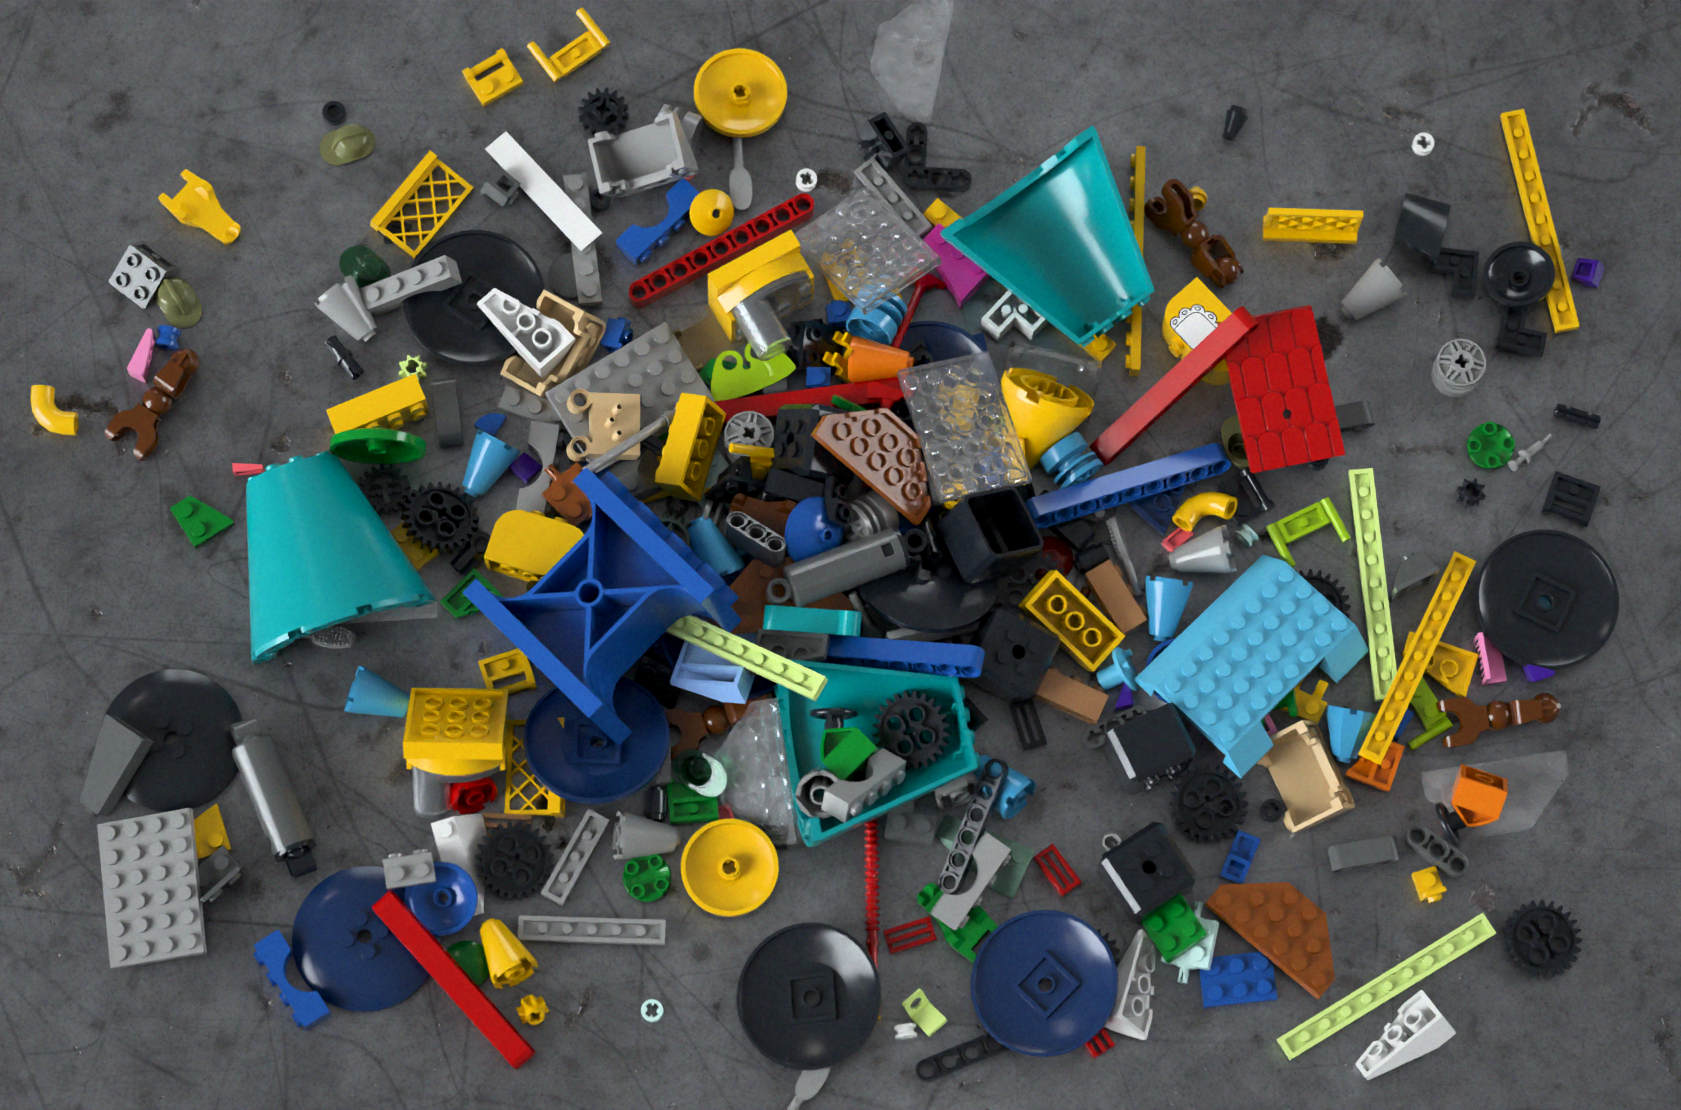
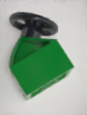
(843, 749)

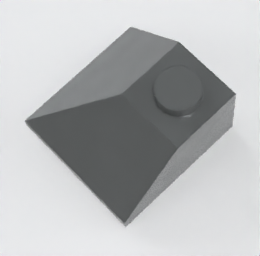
(638, 474)
(1412, 574)

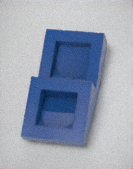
(1240, 856)

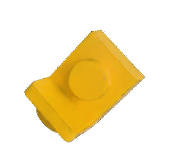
(1429, 884)

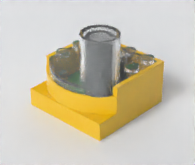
(759, 291)
(453, 739)

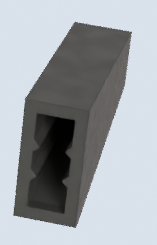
(113, 765)

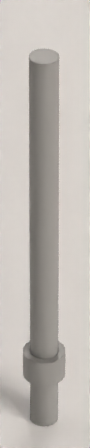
(663, 420)

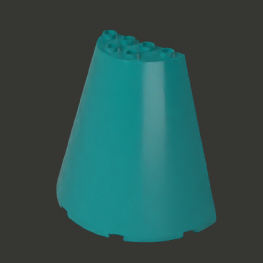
(1061, 242)
(318, 554)
(865, 691)

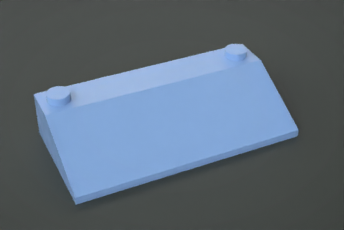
(710, 674)

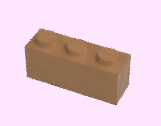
(1116, 598)
(1072, 696)

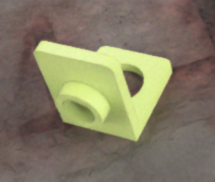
(924, 1014)

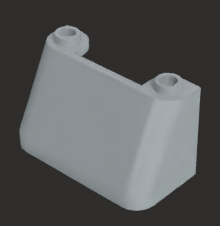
(642, 157)

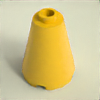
(505, 955)

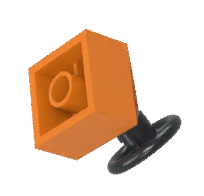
(1476, 800)

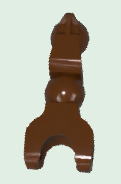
(1179, 216)
(156, 401)
(1496, 715)
(698, 726)

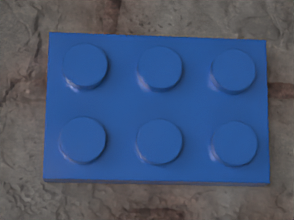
(1238, 980)

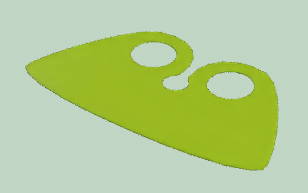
(741, 381)

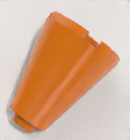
(875, 360)

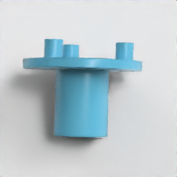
(1119, 672)

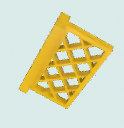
(406, 191)
(1311, 225)
(556, 804)

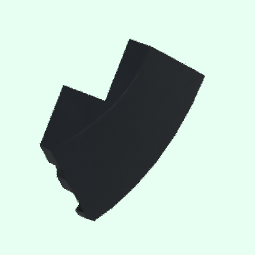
(1422, 224)

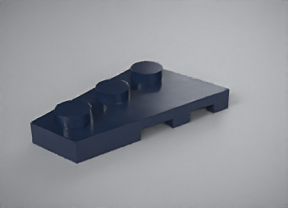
(1158, 508)

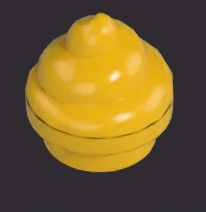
(1199, 197)

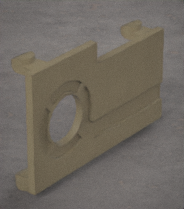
(705, 341)

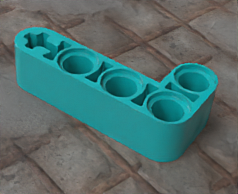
(812, 620)

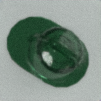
(363, 266)
(701, 772)

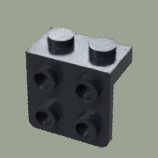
(811, 343)

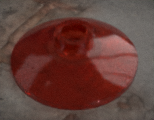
(1061, 552)

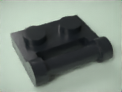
(1572, 491)
(1245, 508)

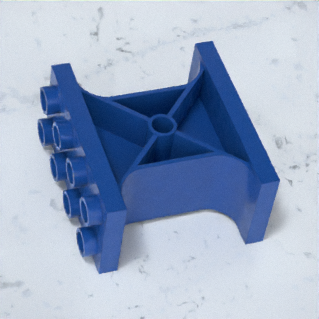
(608, 600)

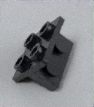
(735, 480)
(655, 677)

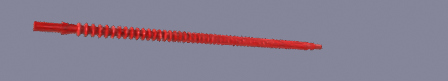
(871, 859)

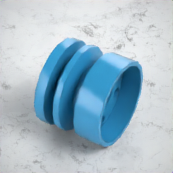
(879, 323)
(1068, 459)

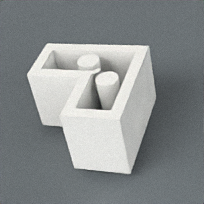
(1012, 312)

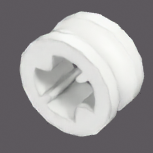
(1428, 139)
(806, 172)
(905, 1031)

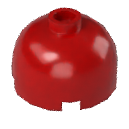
(470, 796)

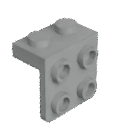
(409, 870)

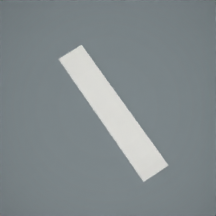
(543, 191)

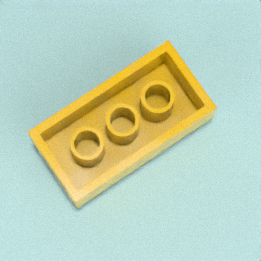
(383, 407)
(690, 447)
(1079, 624)

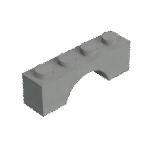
(429, 276)
(544, 442)
(848, 799)
(989, 855)

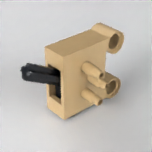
(611, 421)

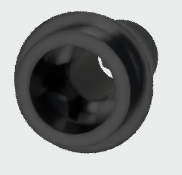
(1234, 122)

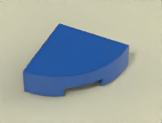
(490, 423)

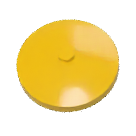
(740, 93)
(729, 867)

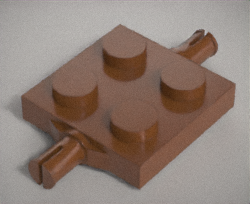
(566, 495)

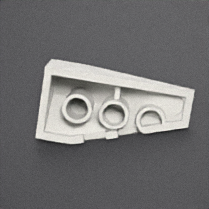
(534, 336)
(457, 844)
(1131, 1010)
(1412, 1034)

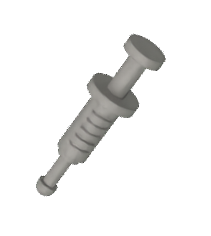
(1525, 455)

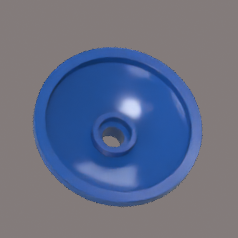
(810, 530)
(442, 916)

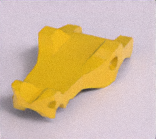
(199, 208)

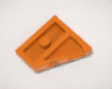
(1377, 775)

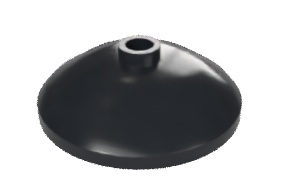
(1517, 262)

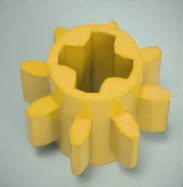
(532, 1009)

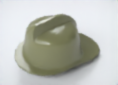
(347, 144)
(178, 302)
(1234, 443)

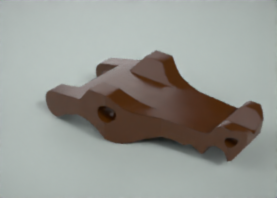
(770, 514)

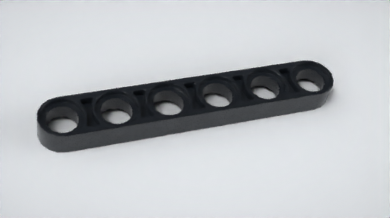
(969, 824)
(962, 1060)

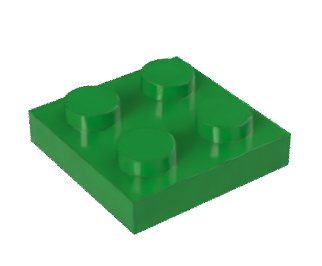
(1174, 929)

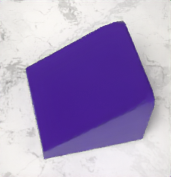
(1588, 272)
(525, 468)
(1536, 673)
(1125, 699)

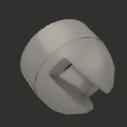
(1109, 842)

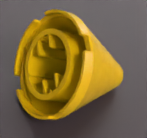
(1042, 409)

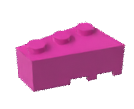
(957, 271)

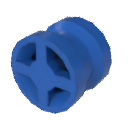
(167, 338)

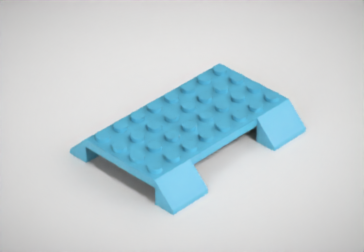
(1250, 656)

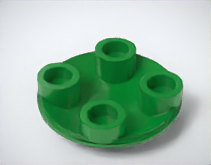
(1490, 445)
(647, 878)
(471, 959)

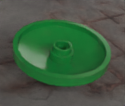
(377, 446)

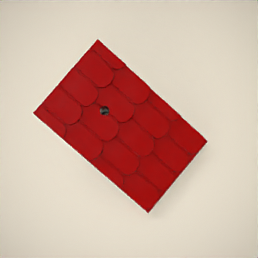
(1284, 392)

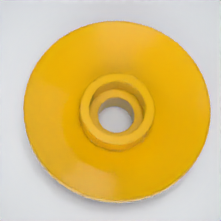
(702, 210)

